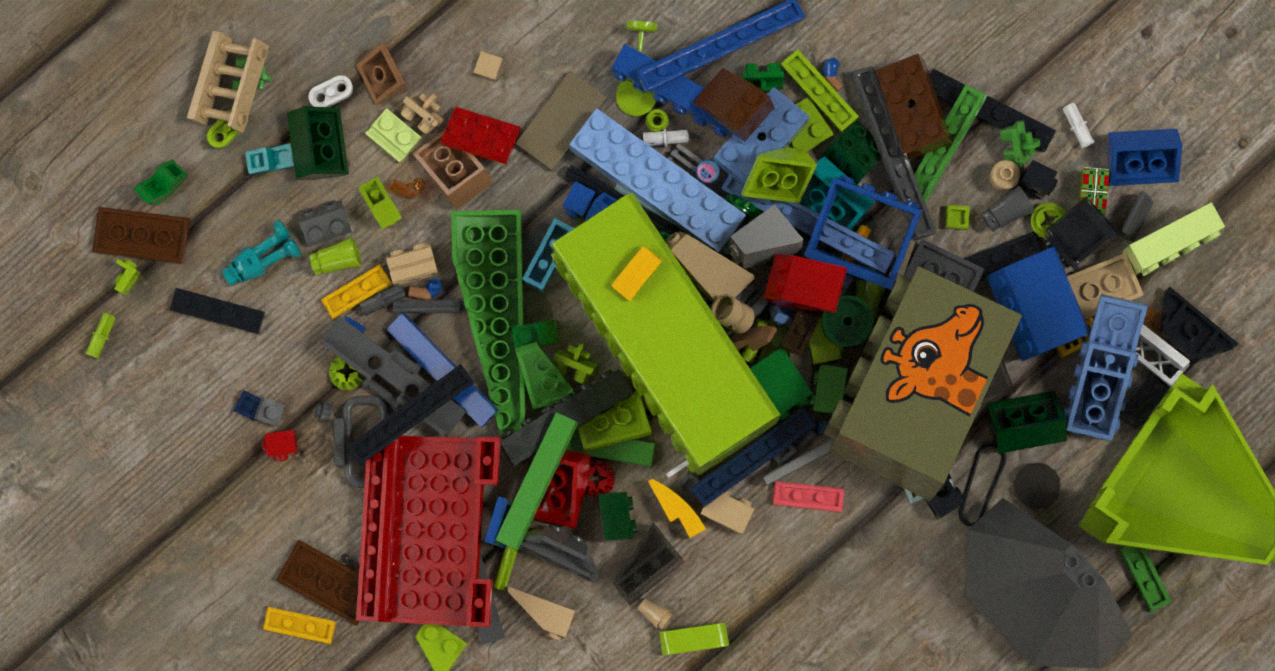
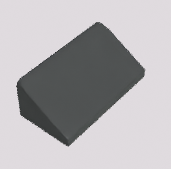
(1136, 216)

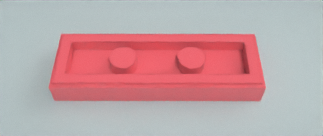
(808, 496)

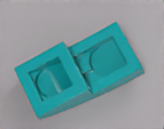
(269, 159)

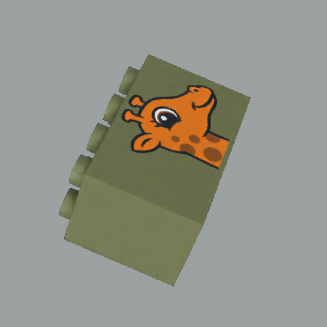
(923, 382)

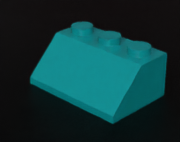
(848, 205)

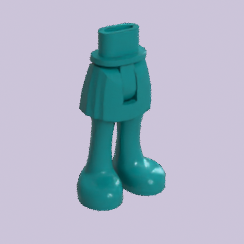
(248, 264)

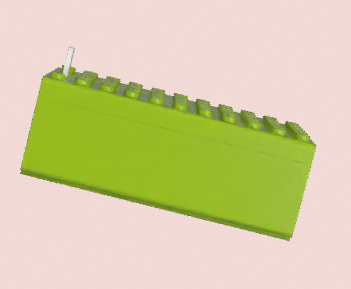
(665, 338)

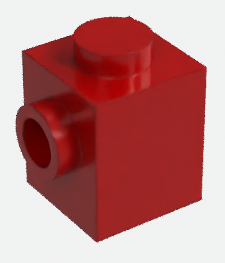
(280, 445)

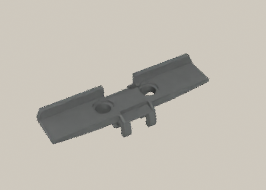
(397, 369)

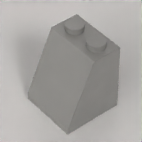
(763, 239)

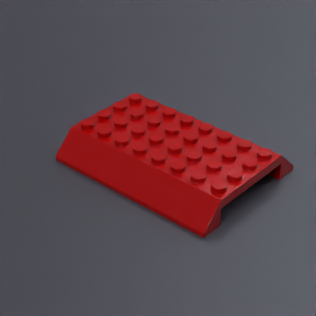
(426, 531)

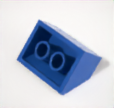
(1144, 157)

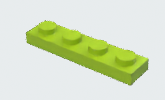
(819, 90)

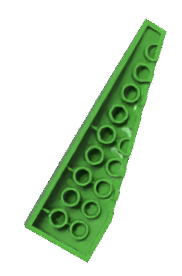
(490, 275)

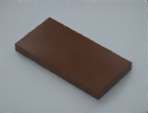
(141, 235)
(322, 580)

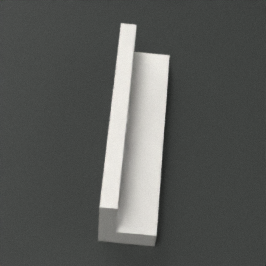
(1163, 349)

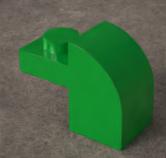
(162, 183)
(541, 332)

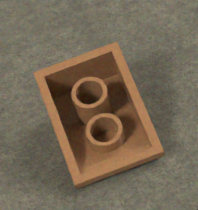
(453, 171)

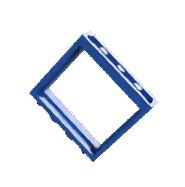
(852, 268)

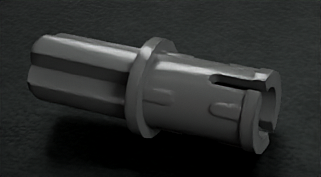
(382, 299)

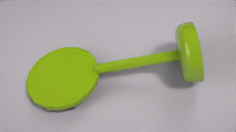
(628, 98)

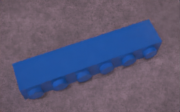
(677, 93)

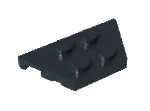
(1191, 329)

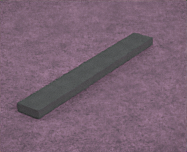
(889, 147)

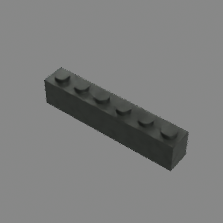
(581, 408)

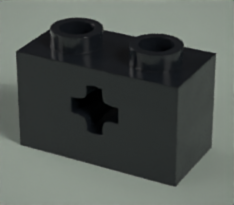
(1038, 180)

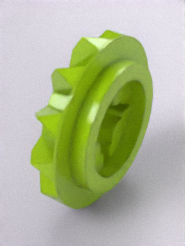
(1038, 218)
(338, 379)

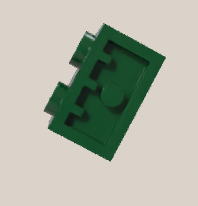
(854, 152)

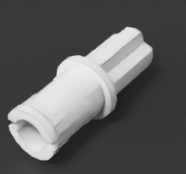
(1078, 125)
(665, 137)

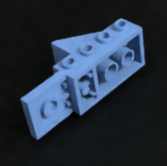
(1105, 368)

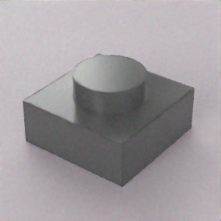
(269, 411)

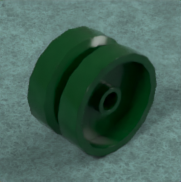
(860, 317)

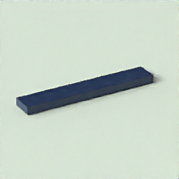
(753, 457)

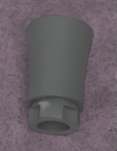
(1007, 209)

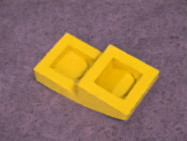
(636, 273)

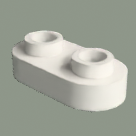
(330, 91)

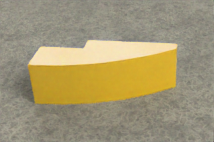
(677, 508)

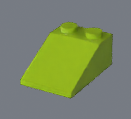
(780, 175)

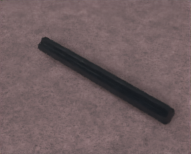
(590, 182)

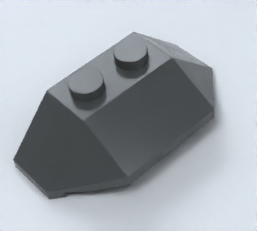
(561, 551)

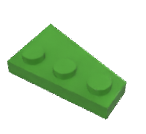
(542, 377)

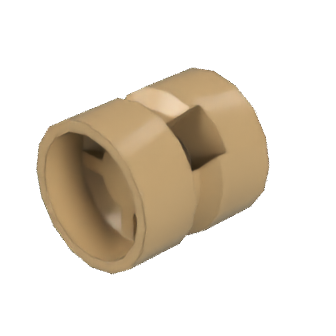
(732, 313)

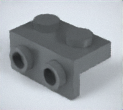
(324, 222)

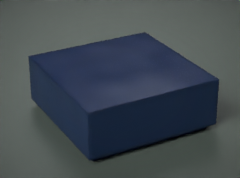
(247, 405)

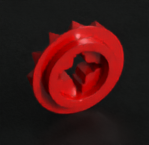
(605, 485)

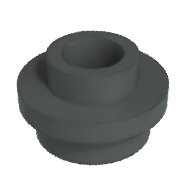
(323, 411)

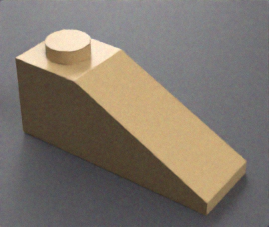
(548, 615)

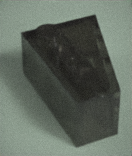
(647, 566)

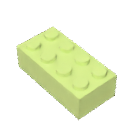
(1174, 238)

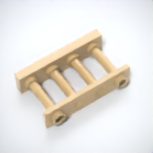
(210, 76)

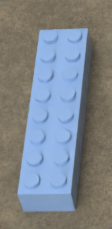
(656, 181)

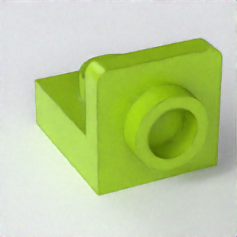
(127, 279)

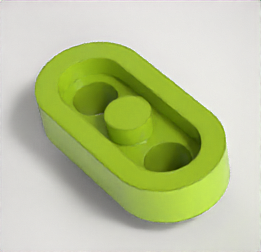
(221, 127)

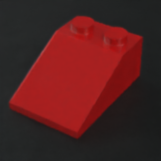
(804, 283)
(566, 491)

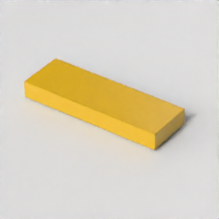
(356, 291)
(299, 625)

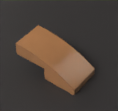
(754, 337)

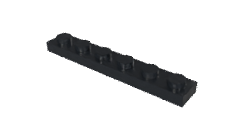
(992, 111)
(410, 414)

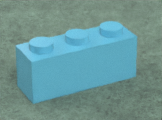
(542, 265)

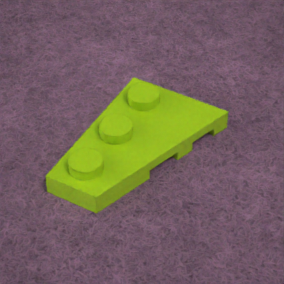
(619, 424)

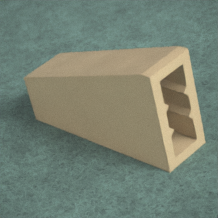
(707, 268)

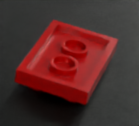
(480, 135)

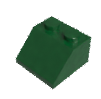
(616, 516)

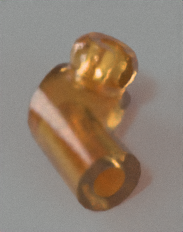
(409, 190)
(1149, 321)

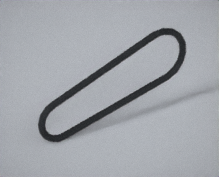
(970, 482)

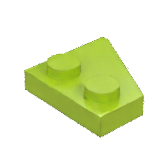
(440, 646)

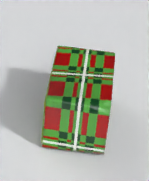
(1094, 186)

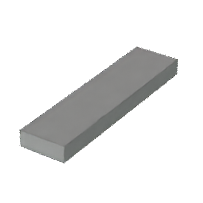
(798, 463)

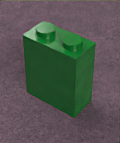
(782, 382)

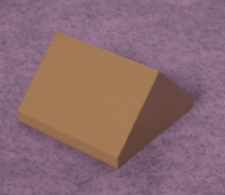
(381, 75)

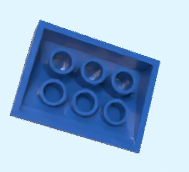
(1044, 298)

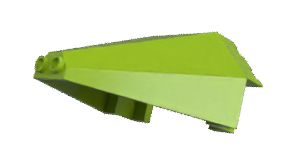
(1188, 485)

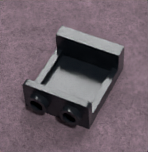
(1079, 233)

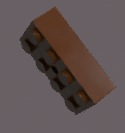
(920, 127)

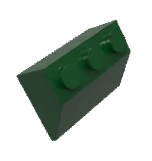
(317, 143)
(1027, 422)

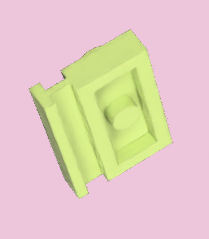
(393, 135)

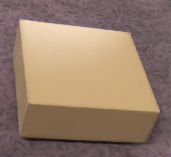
(488, 66)

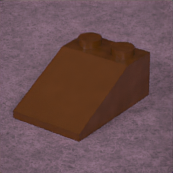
(734, 103)

